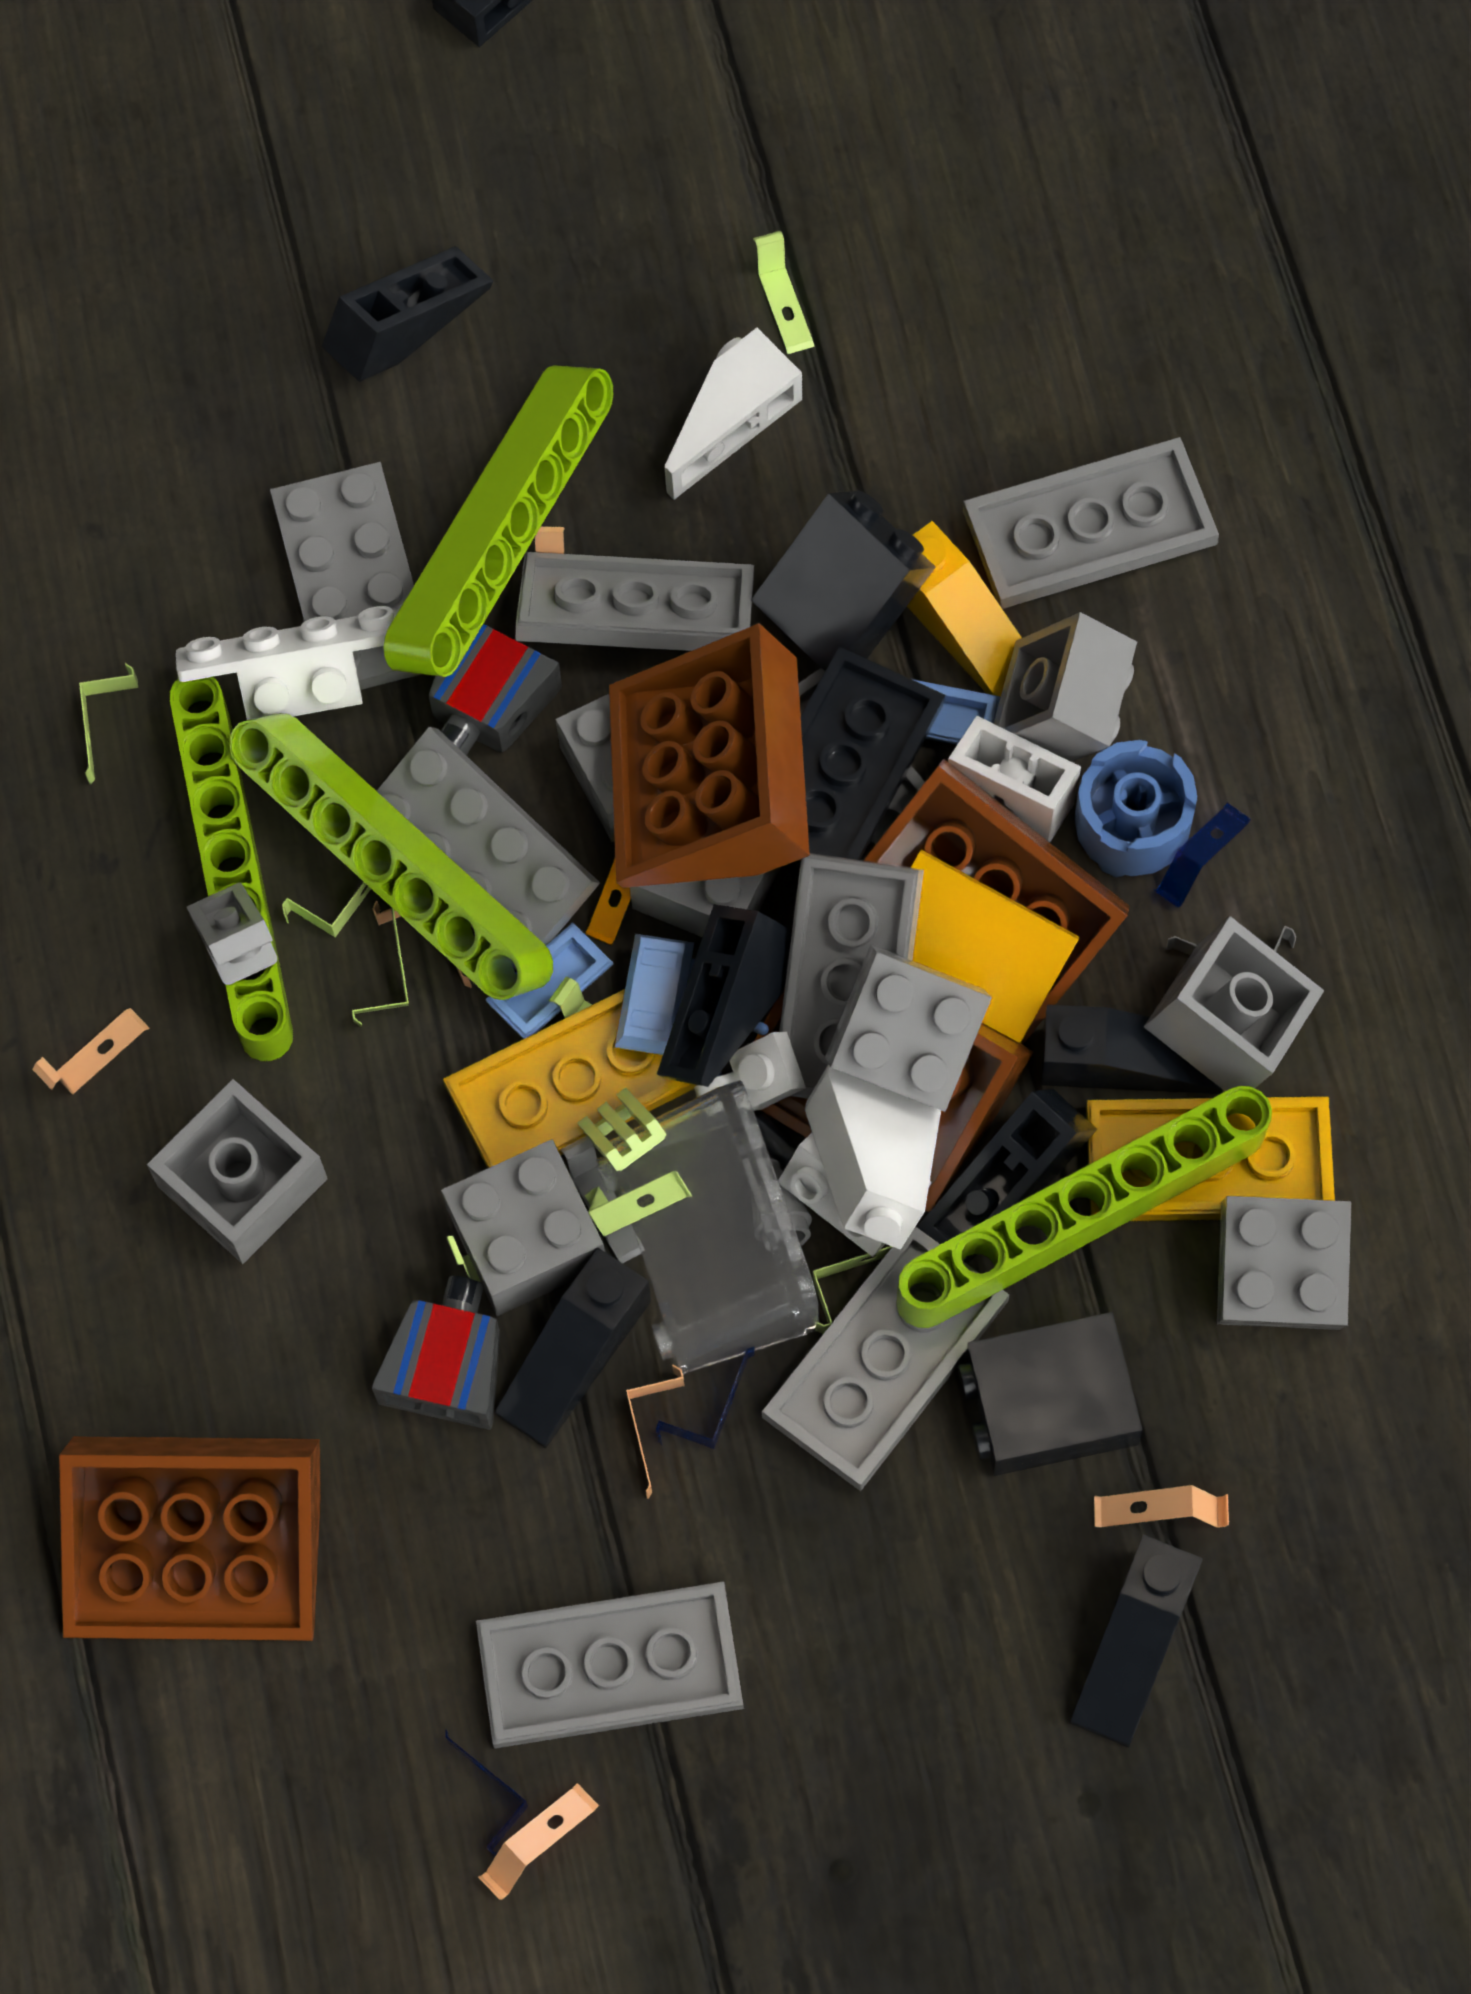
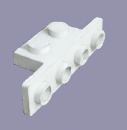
(293, 667)

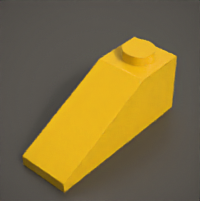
(963, 613)

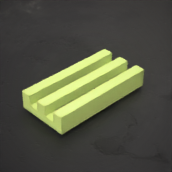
(615, 1121)

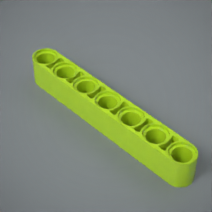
(498, 521)
(227, 838)
(415, 862)
(1068, 1230)

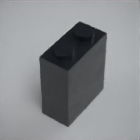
(843, 578)
(1050, 1394)

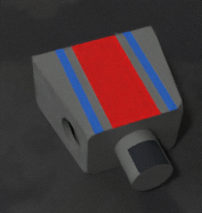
(494, 692)
(444, 1359)

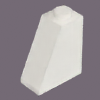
(874, 1154)

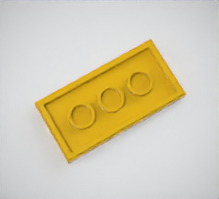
(553, 1082)
(1290, 1163)

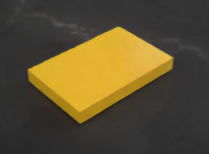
(988, 943)

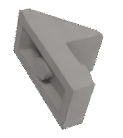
(233, 933)

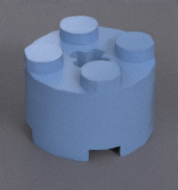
(1165, 804)

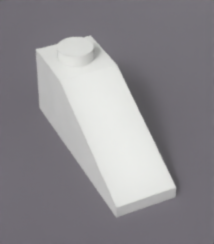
(740, 398)

